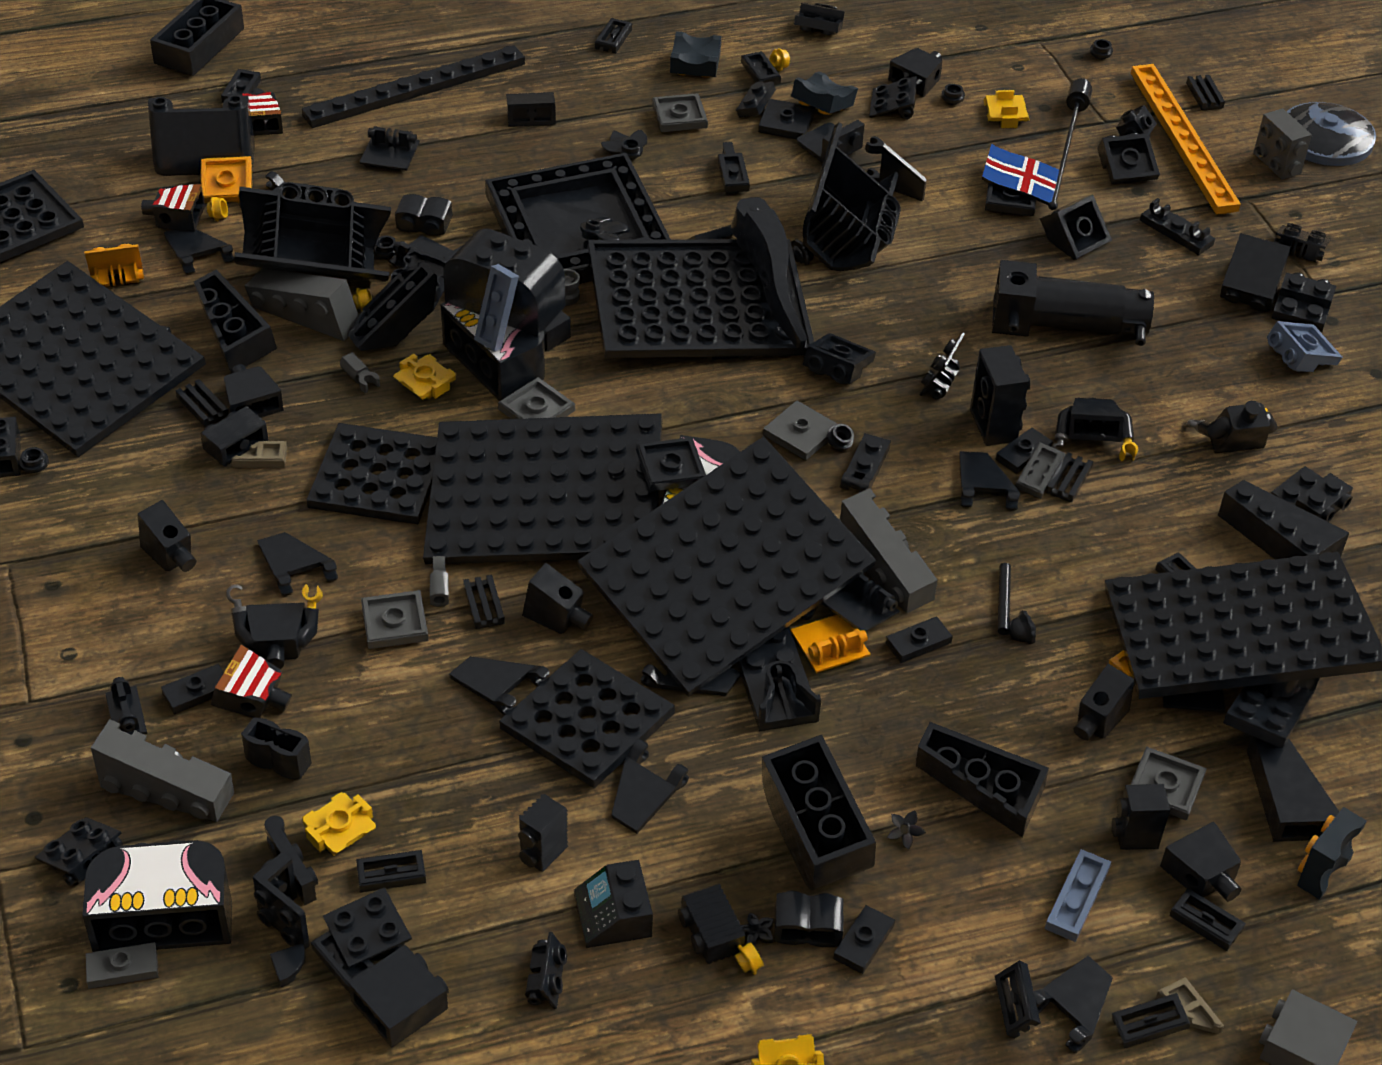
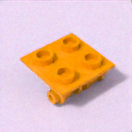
(115, 261)
(830, 642)

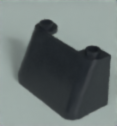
(188, 135)

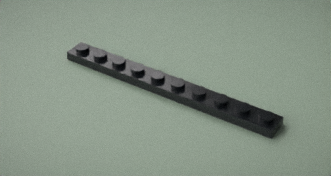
(412, 86)

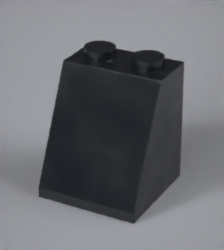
(1255, 272)

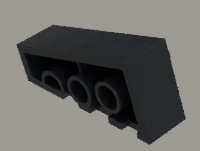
(235, 323)
(1278, 525)
(984, 775)

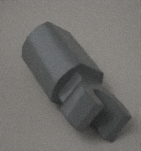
(359, 371)
(439, 583)

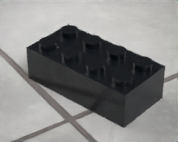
(197, 35)

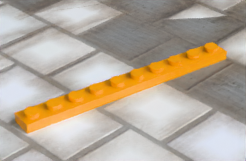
(1185, 139)

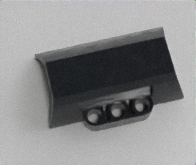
(849, 212)
(311, 231)

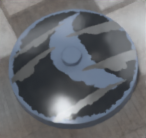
(1337, 132)

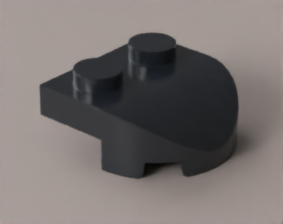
(820, 17)

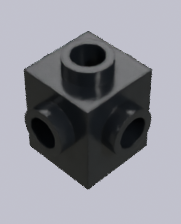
(1136, 121)

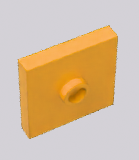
(225, 176)

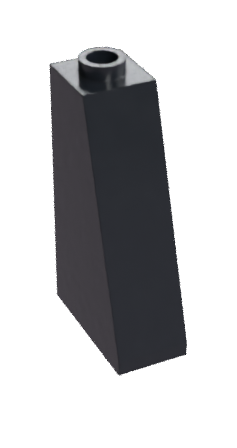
(1289, 792)

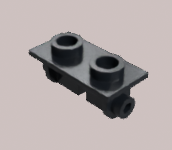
(125, 706)
(548, 959)

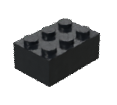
(999, 395)

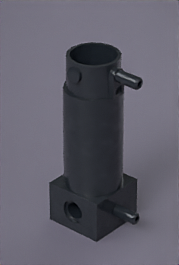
(1036, 300)

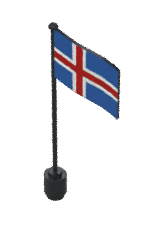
(1031, 176)

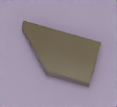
(263, 455)
(1196, 1008)

